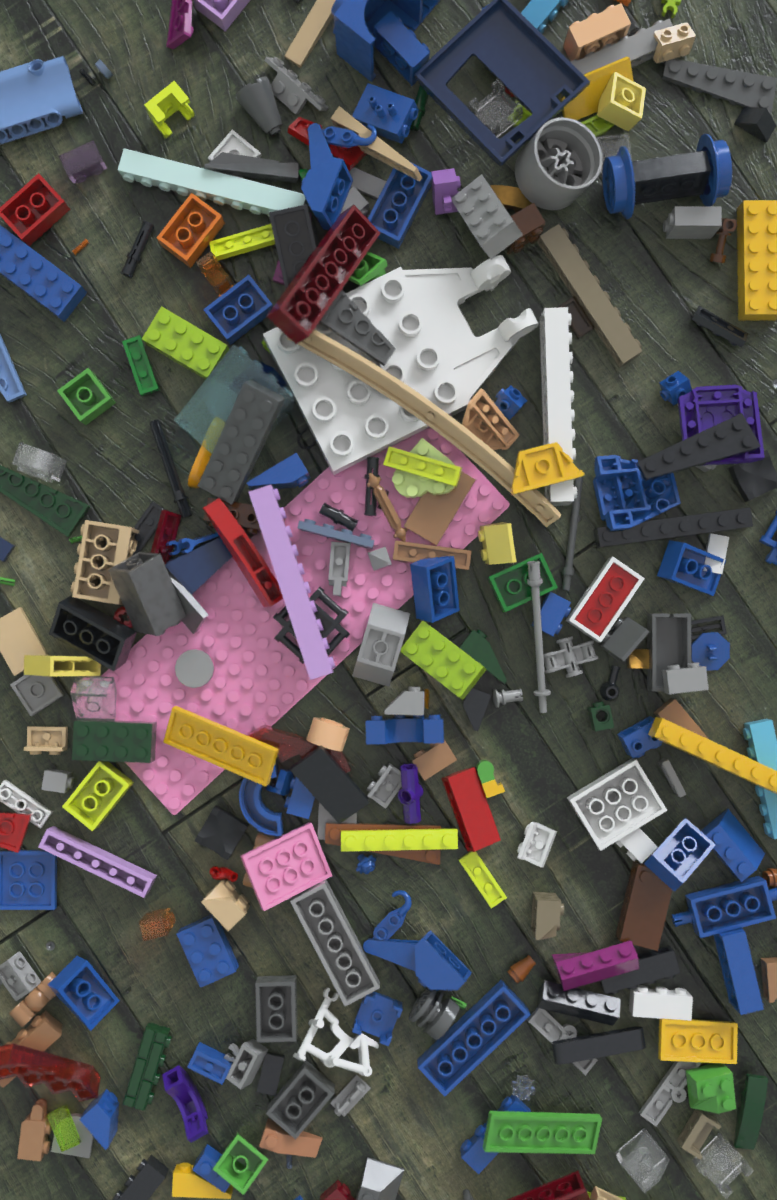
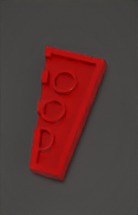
(350, 155)
(13, 830)

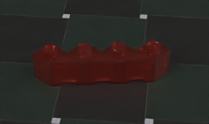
(292, 744)
(57, 1072)

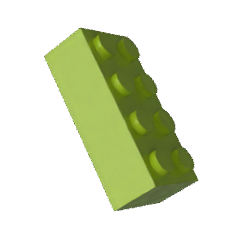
(184, 343)
(443, 660)

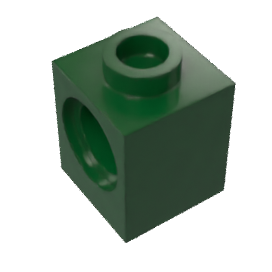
(607, 722)

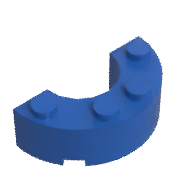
(404, 729)
(256, 811)

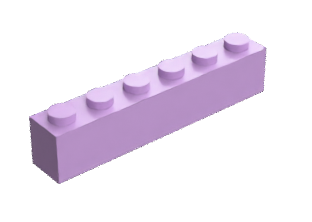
(97, 861)

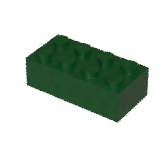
(114, 741)

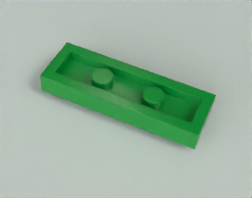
(140, 365)

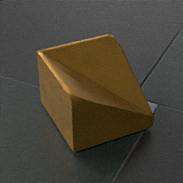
(638, 659)

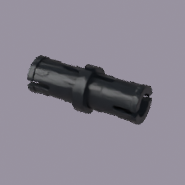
(338, 516)

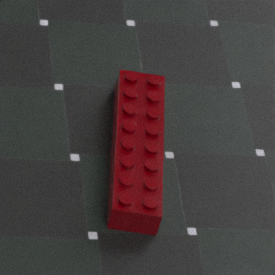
(323, 275)

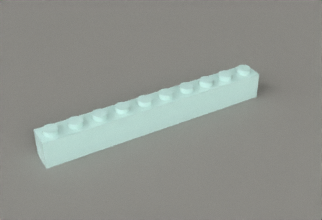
(206, 184)

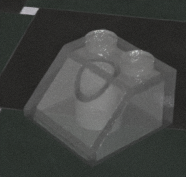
(94, 697)
(643, 1160)

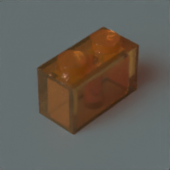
(157, 923)

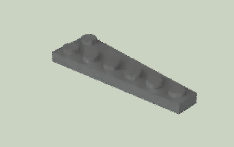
(728, 84)

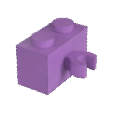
(443, 189)

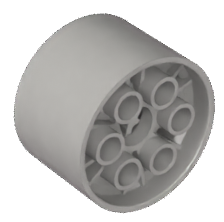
(572, 149)

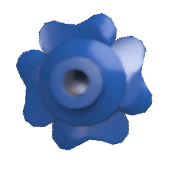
(365, 864)

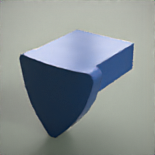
(283, 783)

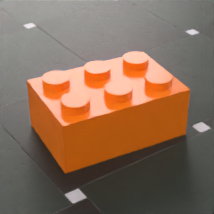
(191, 230)

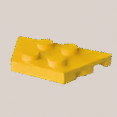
(542, 468)

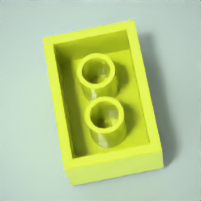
(98, 794)

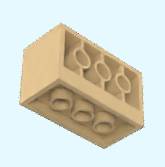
(92, 553)

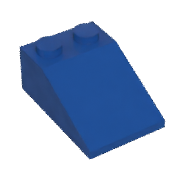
(283, 475)
(685, 566)
(83, 992)

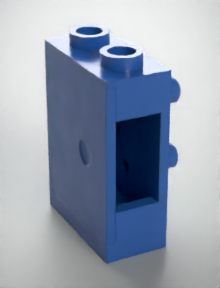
(387, 112)

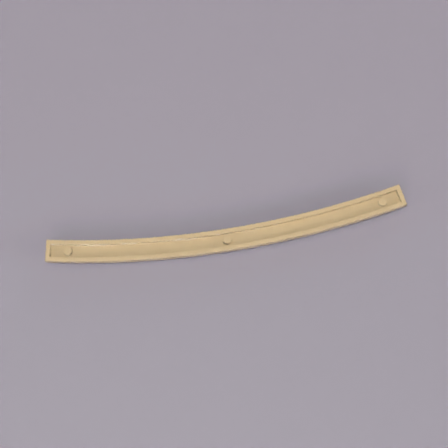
(430, 415)

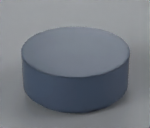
(103, 69)

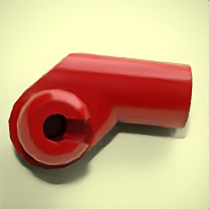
(223, 873)

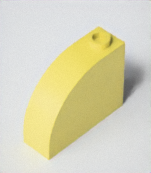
(60, 665)

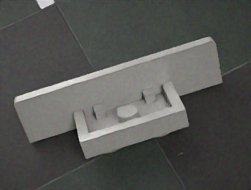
(291, 90)

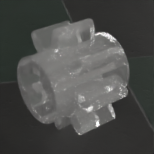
(523, 1087)

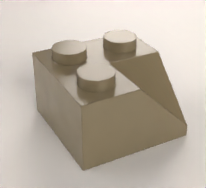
(545, 915)

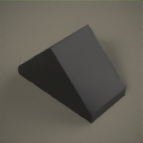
(756, 122)

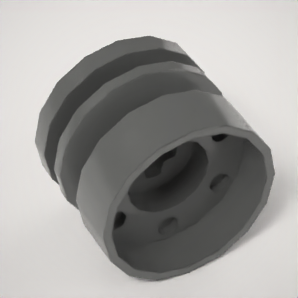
(436, 1013)

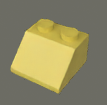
(622, 102)
(497, 543)

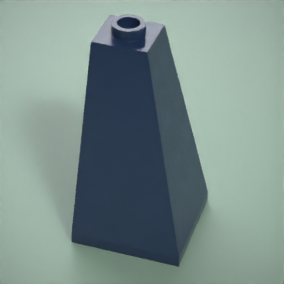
(200, 564)

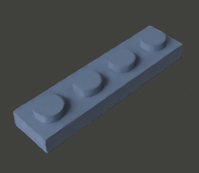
(343, 535)

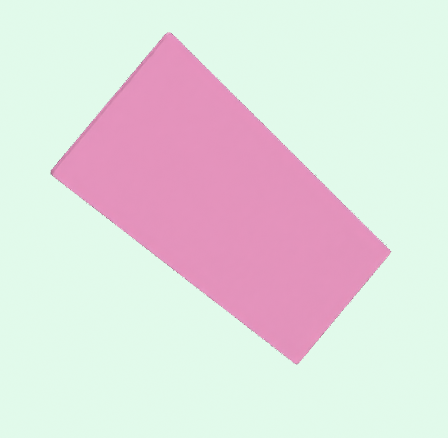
(253, 673)

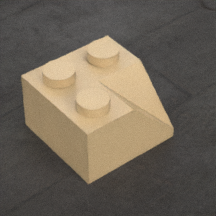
(226, 904)

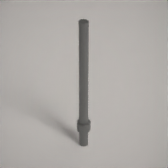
(568, 570)

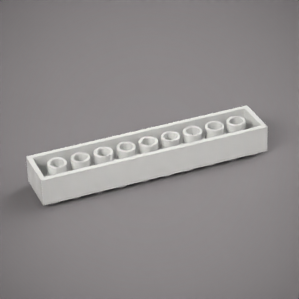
(557, 394)

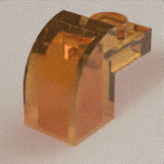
(215, 274)

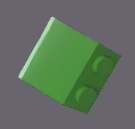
(240, 1163)

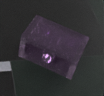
(83, 162)

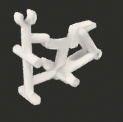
(332, 1059)

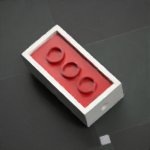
(605, 599)

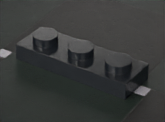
(720, 327)

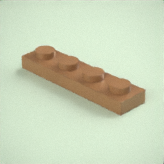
(414, 552)

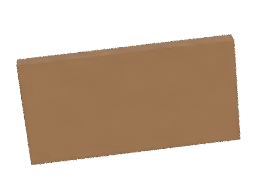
(436, 512)

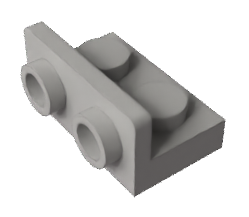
(18, 976)

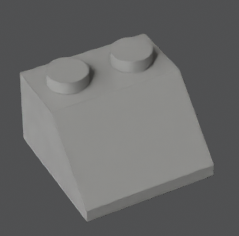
(407, 702)

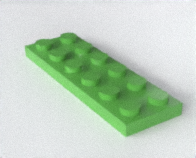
(542, 1132)

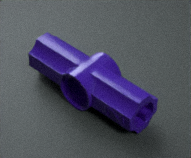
(410, 793)

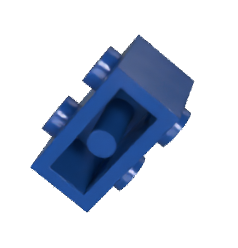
(636, 738)

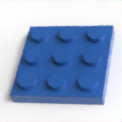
(28, 880)

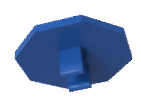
(710, 650)

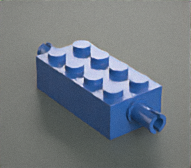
(728, 907)

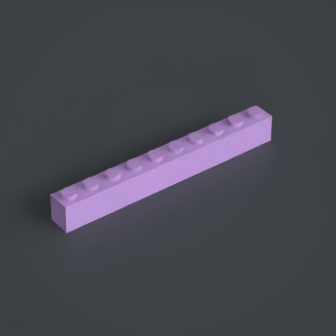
(291, 582)

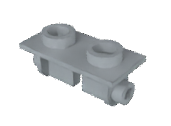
(349, 1096)

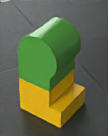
(485, 772)

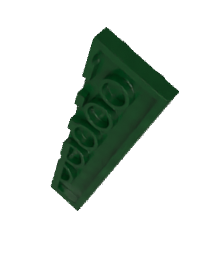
(46, 503)

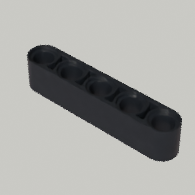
(598, 1045)

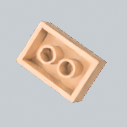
(596, 32)

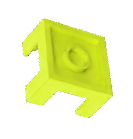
(166, 104)

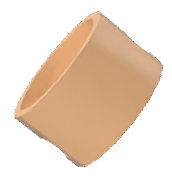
(328, 733)

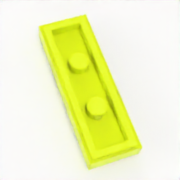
(482, 878)

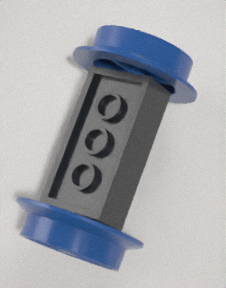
(700, 173)

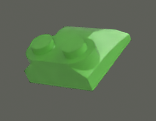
(369, 269)

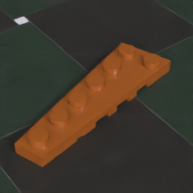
(333, 837)

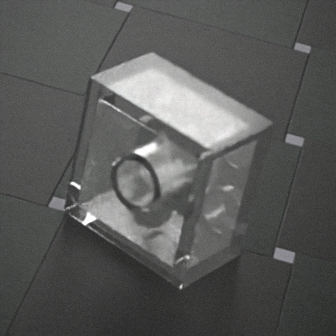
(39, 462)

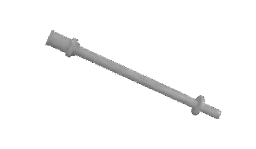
(534, 582)

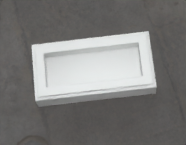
(717, 546)

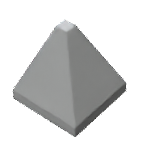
(379, 558)

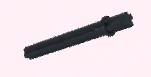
(178, 492)

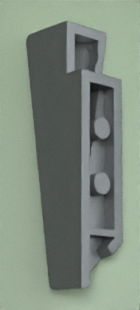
(253, 167)

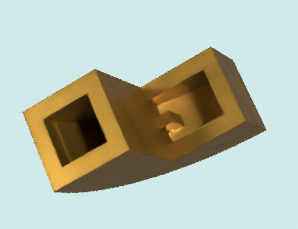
(511, 197)

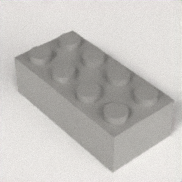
(486, 217)

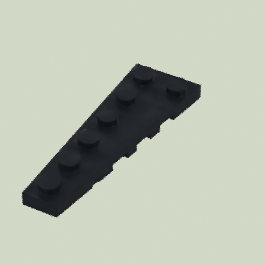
(713, 444)

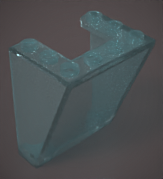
(213, 401)

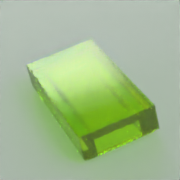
(64, 1128)

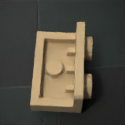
(673, 42)
(46, 739)

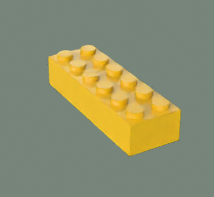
(757, 260)

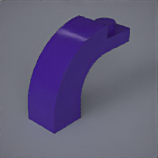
(184, 1092)

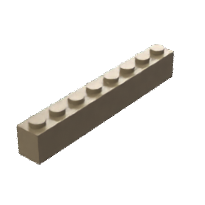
(586, 289)

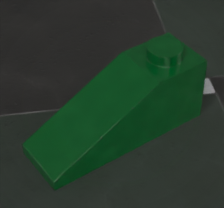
(481, 651)

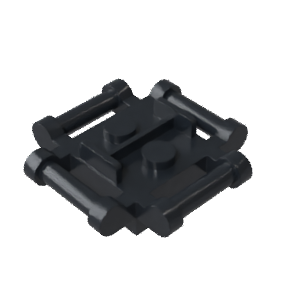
(327, 621)

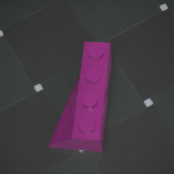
(589, 967)

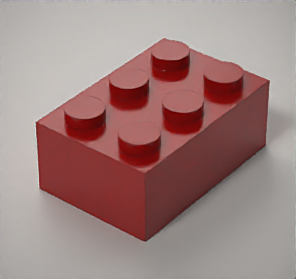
(33, 210)

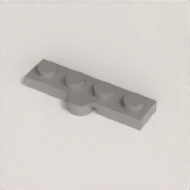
(553, 1031)
(668, 1089)

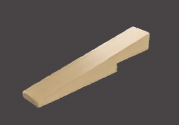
(310, 32)
(378, 148)

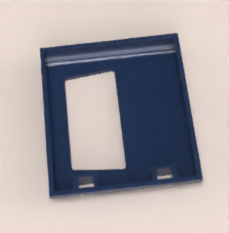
(515, 56)

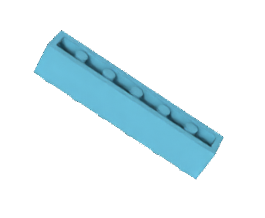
(763, 750)

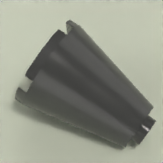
(261, 105)

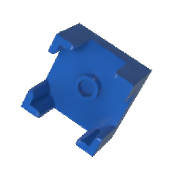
(377, 1016)

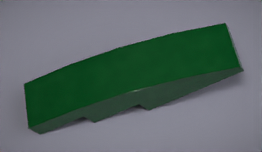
(750, 1112)

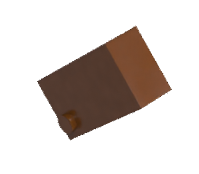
(643, 908)

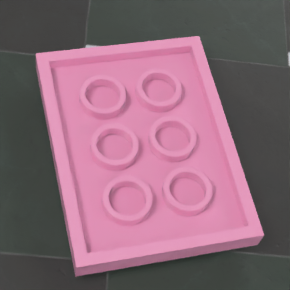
(286, 866)

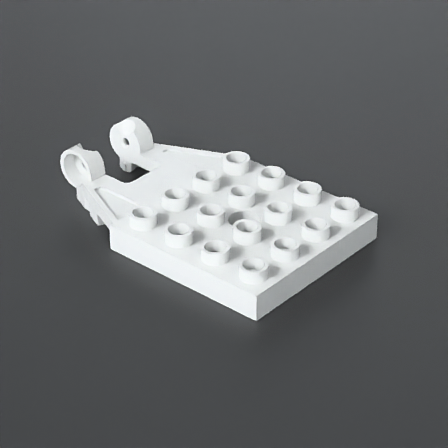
(432, 356)

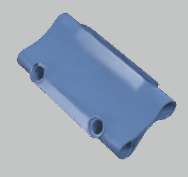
(35, 98)

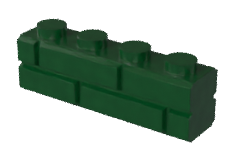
(146, 1066)

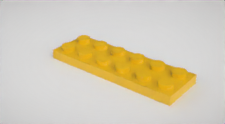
(221, 745)

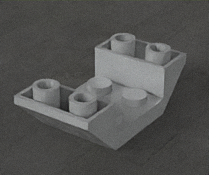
(381, 644)

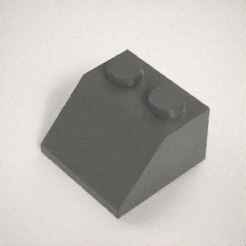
(623, 638)

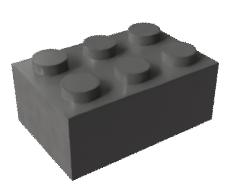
(276, 1008)
(300, 1099)

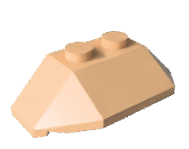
(488, 422)

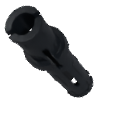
(139, 245)
(372, 463)

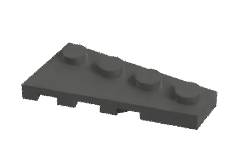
(356, 328)

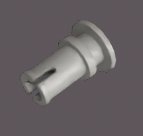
(506, 696)

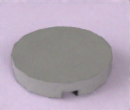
(194, 668)

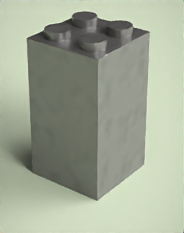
(147, 593)

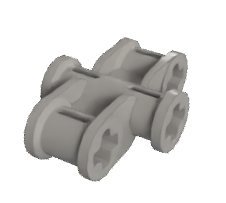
(569, 656)

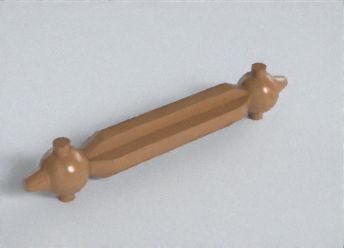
(387, 507)

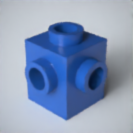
(674, 387)
(509, 401)

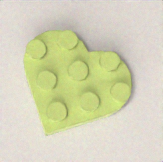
(414, 485)

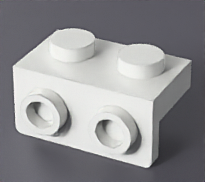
(536, 844)

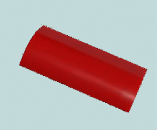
(471, 809)

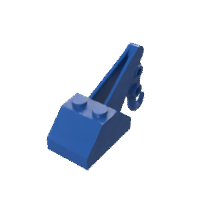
(329, 178)
(428, 957)

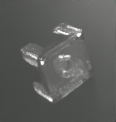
(497, 109)
(722, 1164)

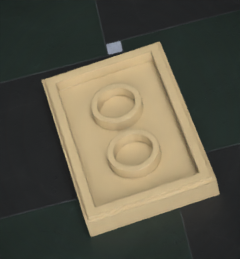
(18, 639)

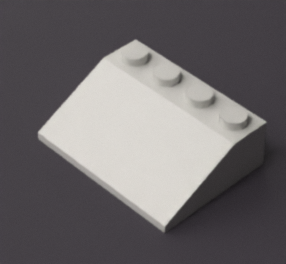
(617, 803)

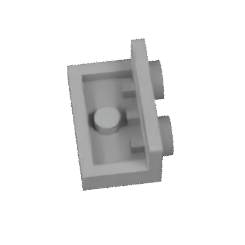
(386, 786)

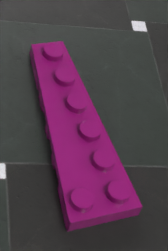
(180, 23)

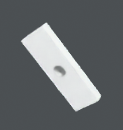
(12, 796)

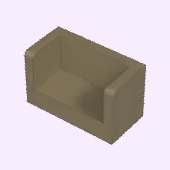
(696, 1132)

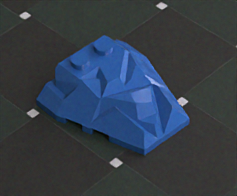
(626, 497)

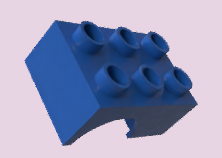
(355, 25)

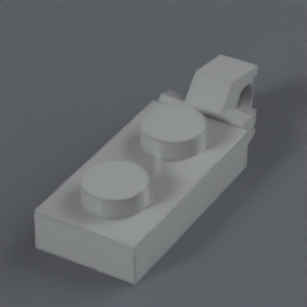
(339, 566)

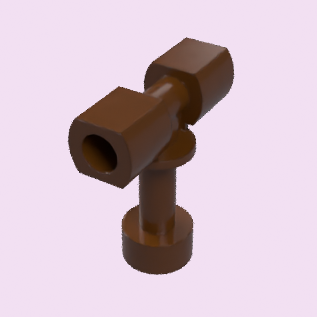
(727, 225)

